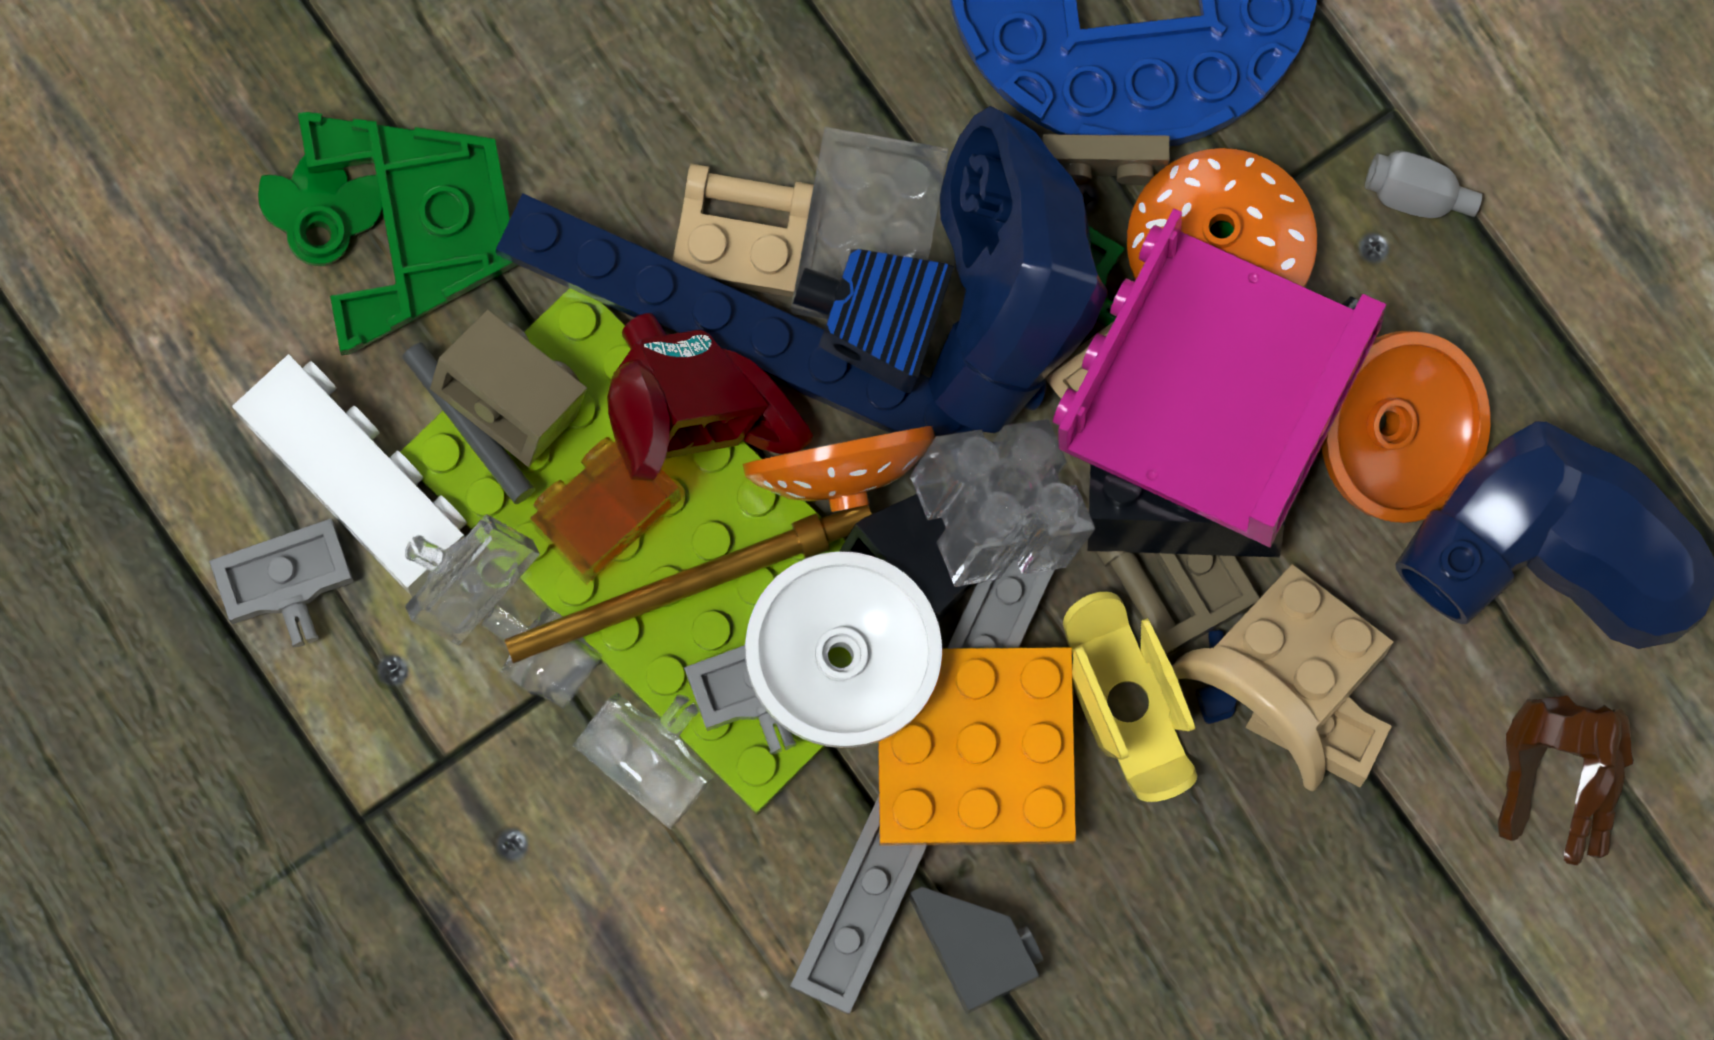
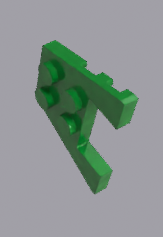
(439, 211)

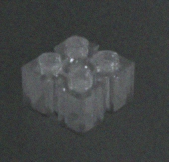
(1001, 502)

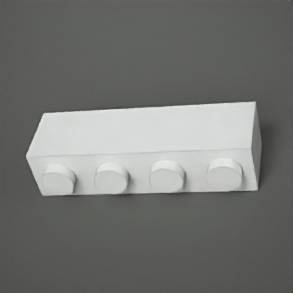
(346, 469)

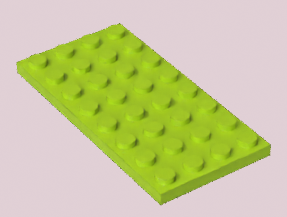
(715, 517)

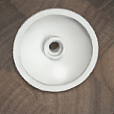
(851, 605)

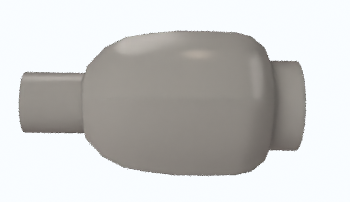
(1419, 186)

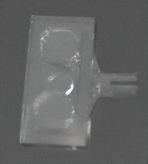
(467, 577)
(647, 755)

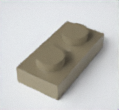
(1129, 157)

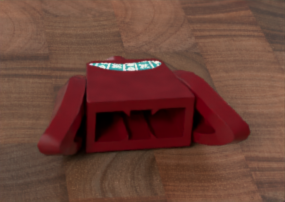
(693, 397)

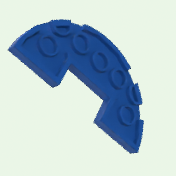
(1136, 77)

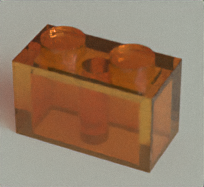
(600, 511)

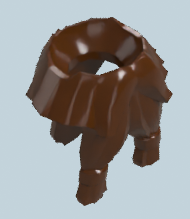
(1593, 734)

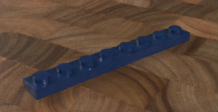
(686, 301)

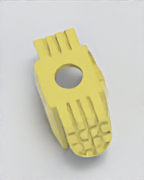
(1109, 655)

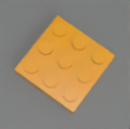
(985, 754)

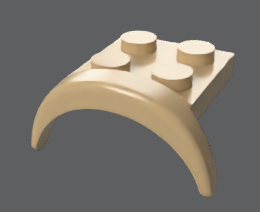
(1292, 663)

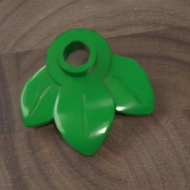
(319, 201)

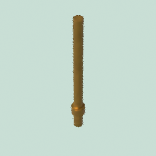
(807, 537)

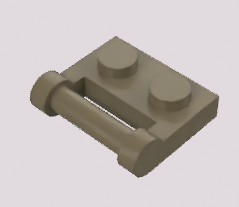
(1209, 586)

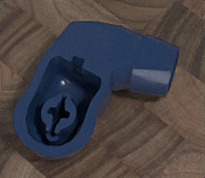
(1024, 268)
(1579, 525)

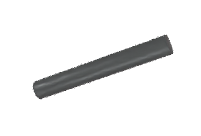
(487, 449)

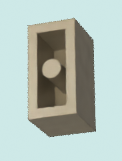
(508, 387)

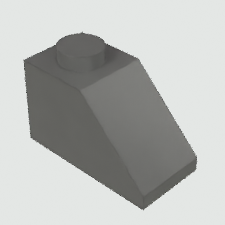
(977, 947)

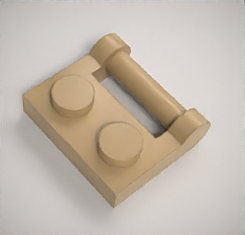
(737, 250)

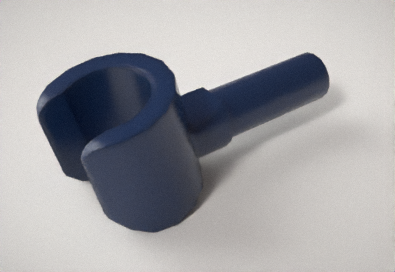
(1213, 702)

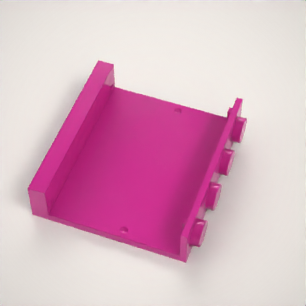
(1215, 382)

